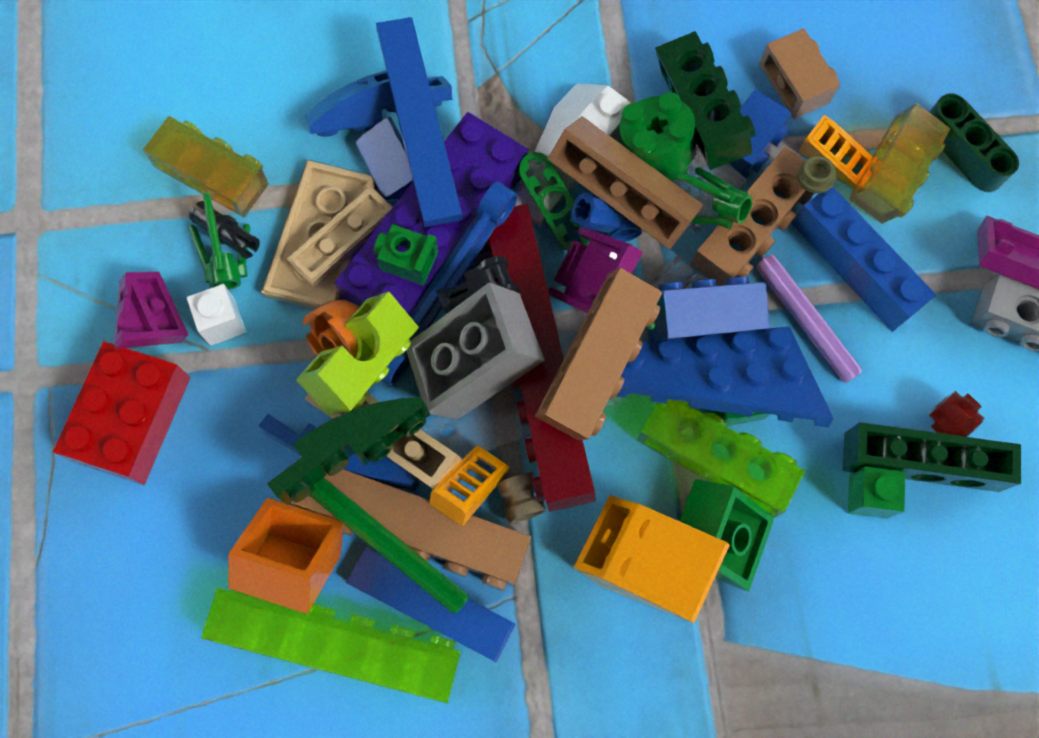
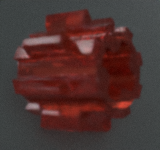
(956, 415)

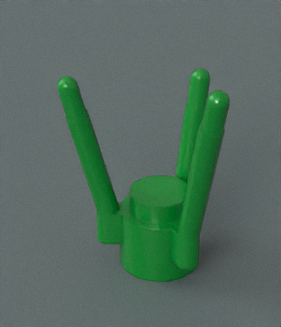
(729, 202)
(223, 266)

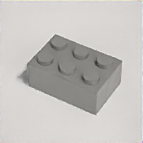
(474, 352)

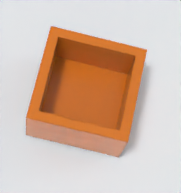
(285, 555)

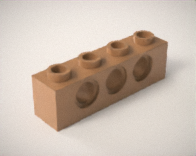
(717, 258)

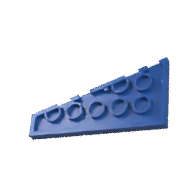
(730, 375)

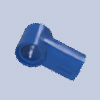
(597, 215)

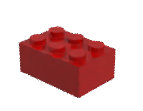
(122, 413)

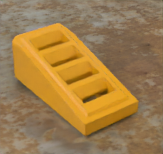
(836, 137)
(453, 506)

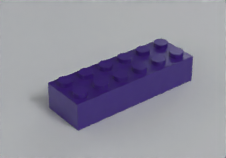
(477, 160)

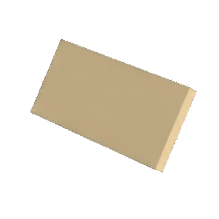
(319, 197)

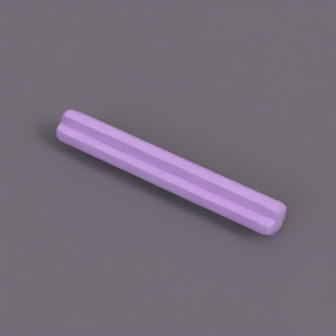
(808, 318)

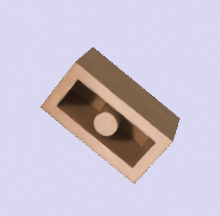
(799, 73)

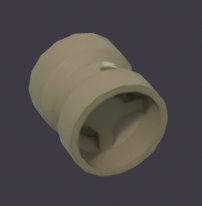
(520, 494)

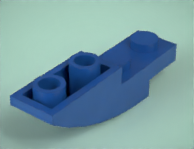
(361, 104)

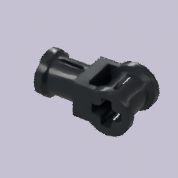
(476, 280)

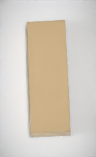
(339, 237)

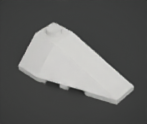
(594, 102)

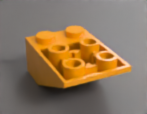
(651, 558)

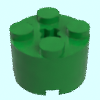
(660, 133)

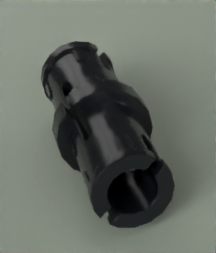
(228, 231)

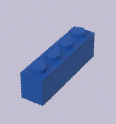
(862, 258)

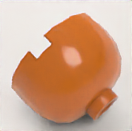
(328, 327)

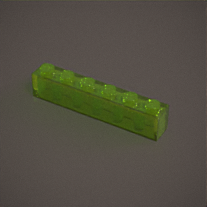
(335, 645)

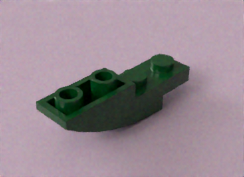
(361, 432)

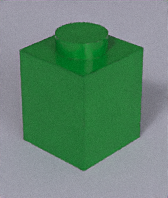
(876, 492)

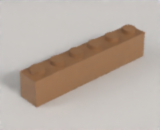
(475, 547)

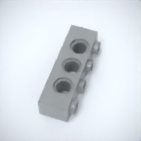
(999, 308)

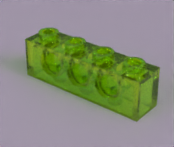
(779, 469)

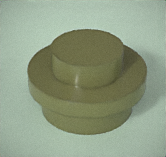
(817, 174)

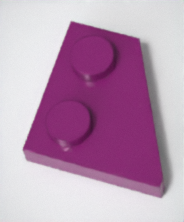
(146, 312)

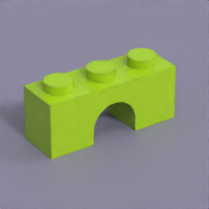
(339, 379)

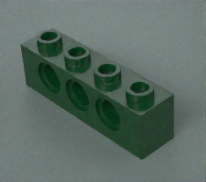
(719, 126)
(934, 456)

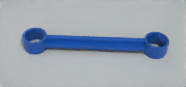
(492, 212)

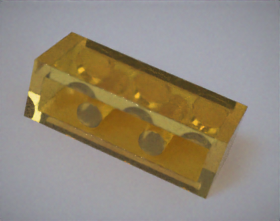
(900, 164)
(207, 165)

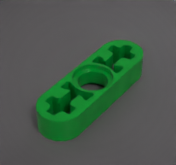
(532, 183)

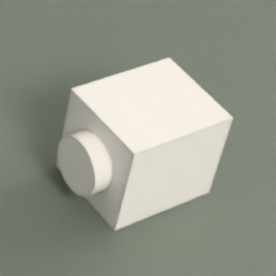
(216, 314)

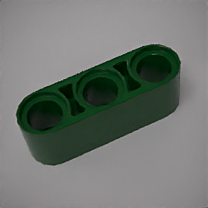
(974, 144)

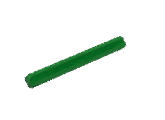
(389, 546)

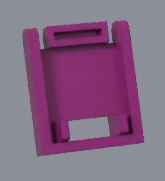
(1009, 250)
(588, 266)

